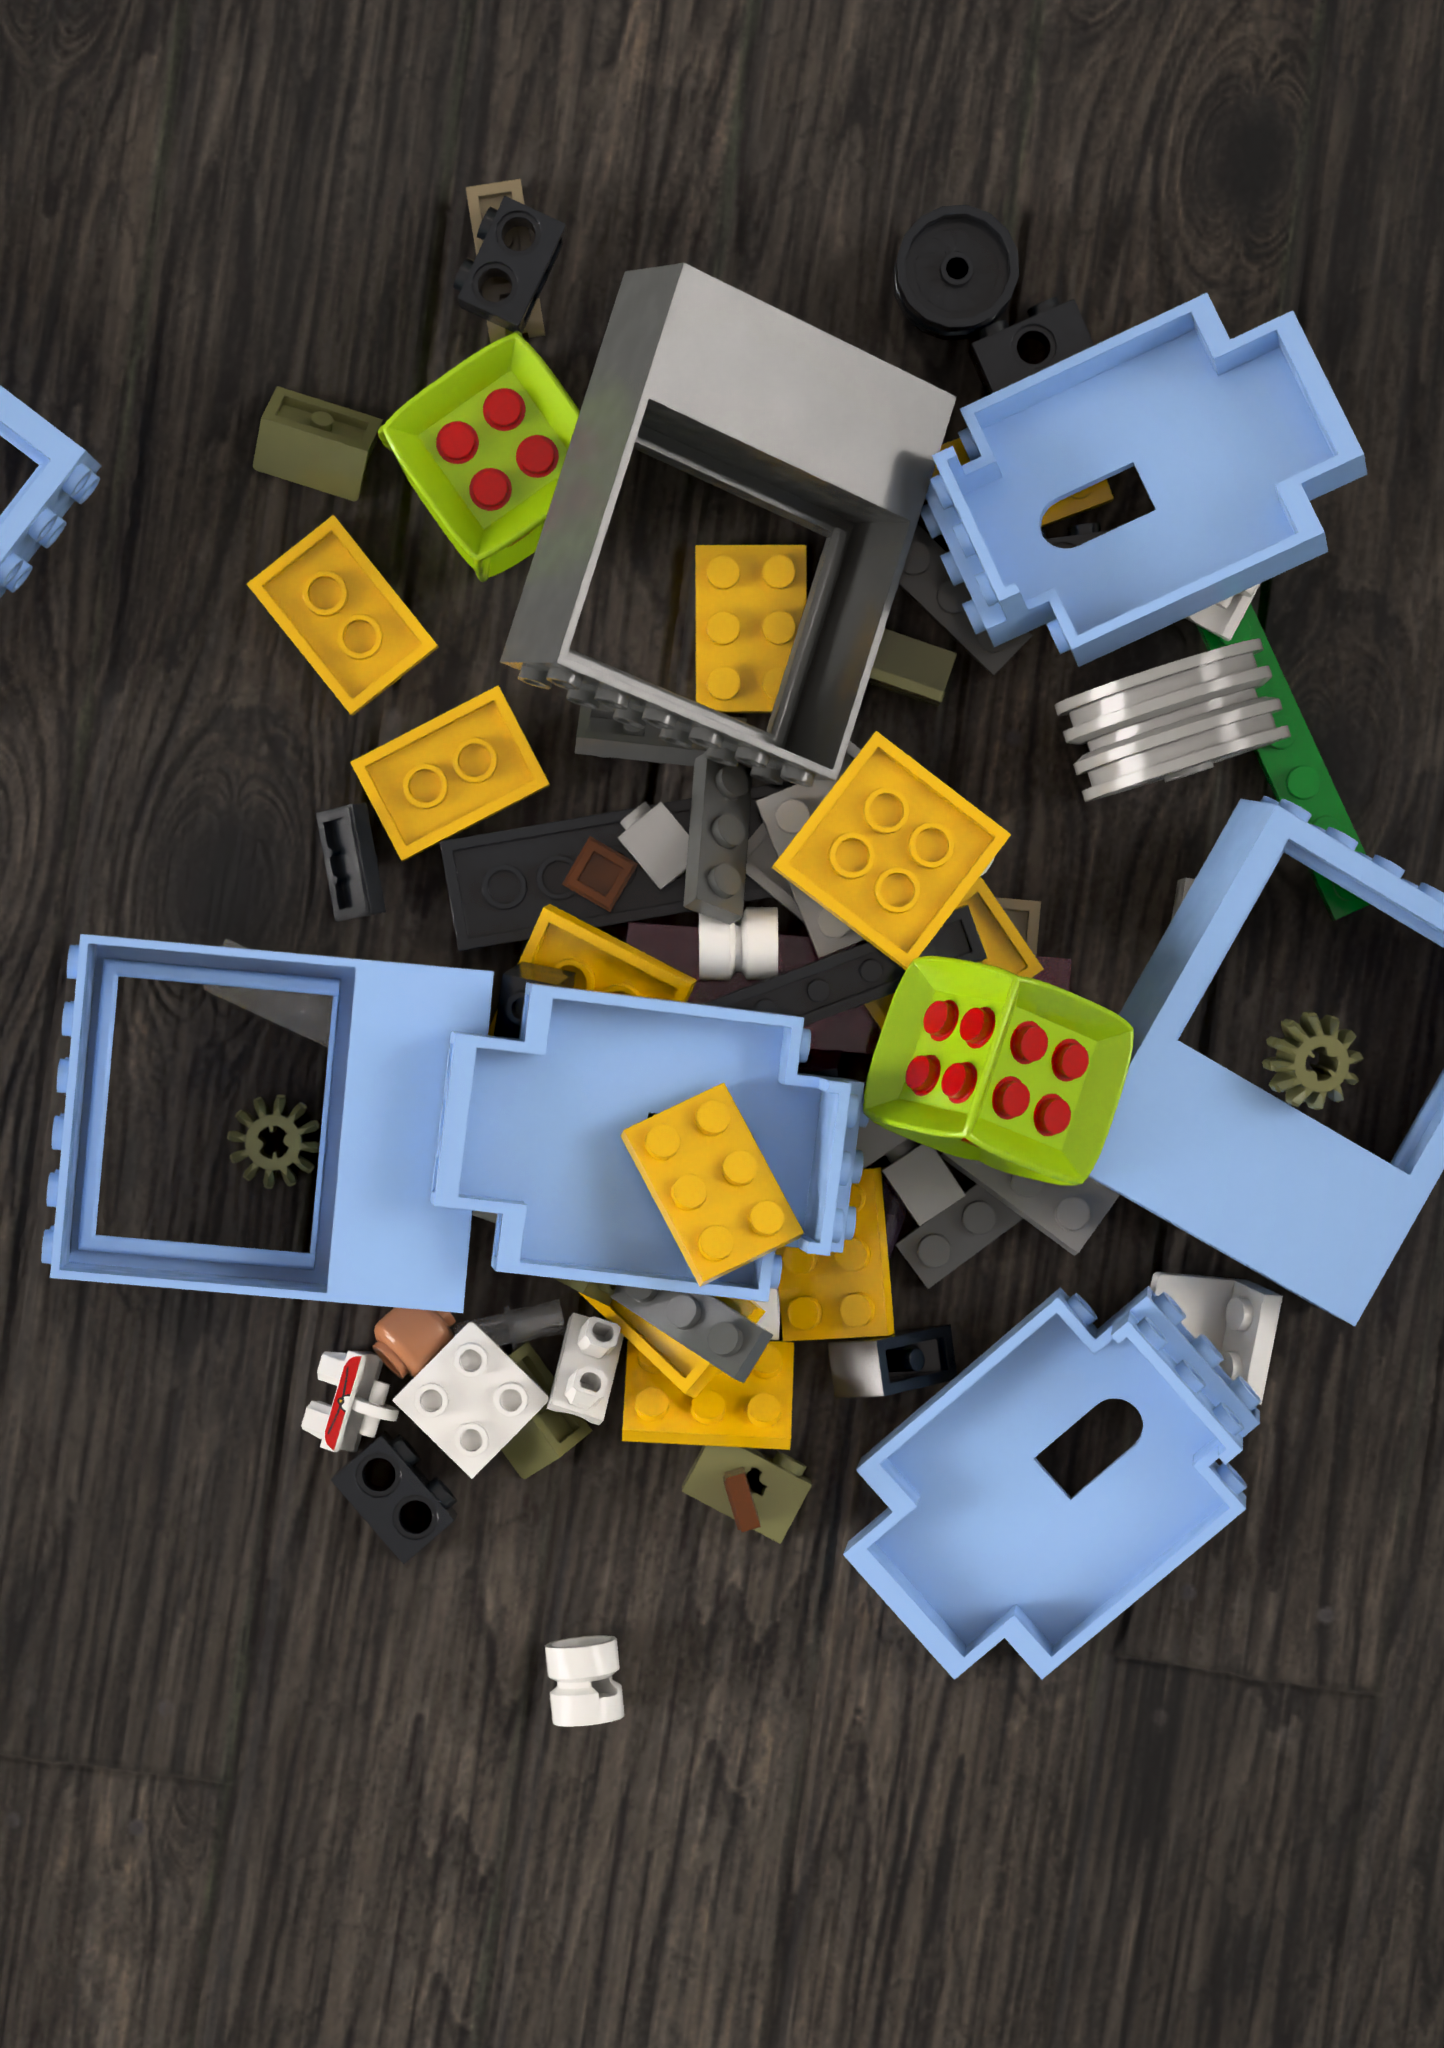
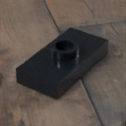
(350, 862)

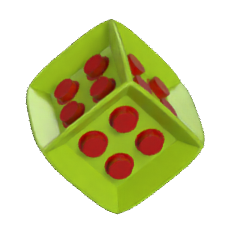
(487, 451)
(999, 1069)

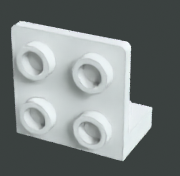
(1233, 1315)
(471, 1399)

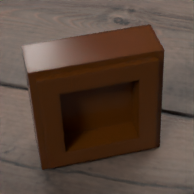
(600, 874)
(741, 1500)

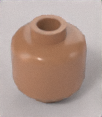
(411, 1338)

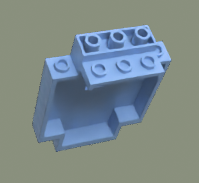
(1222, 439)
(541, 1118)
(991, 1542)

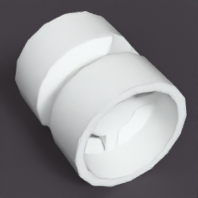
(743, 946)
(584, 1680)

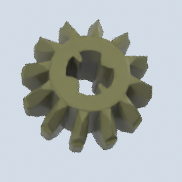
(1333, 1063)
(256, 1142)

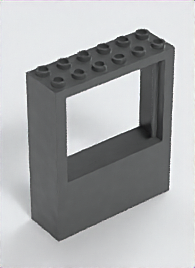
(780, 422)

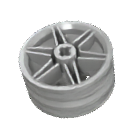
(1172, 719)

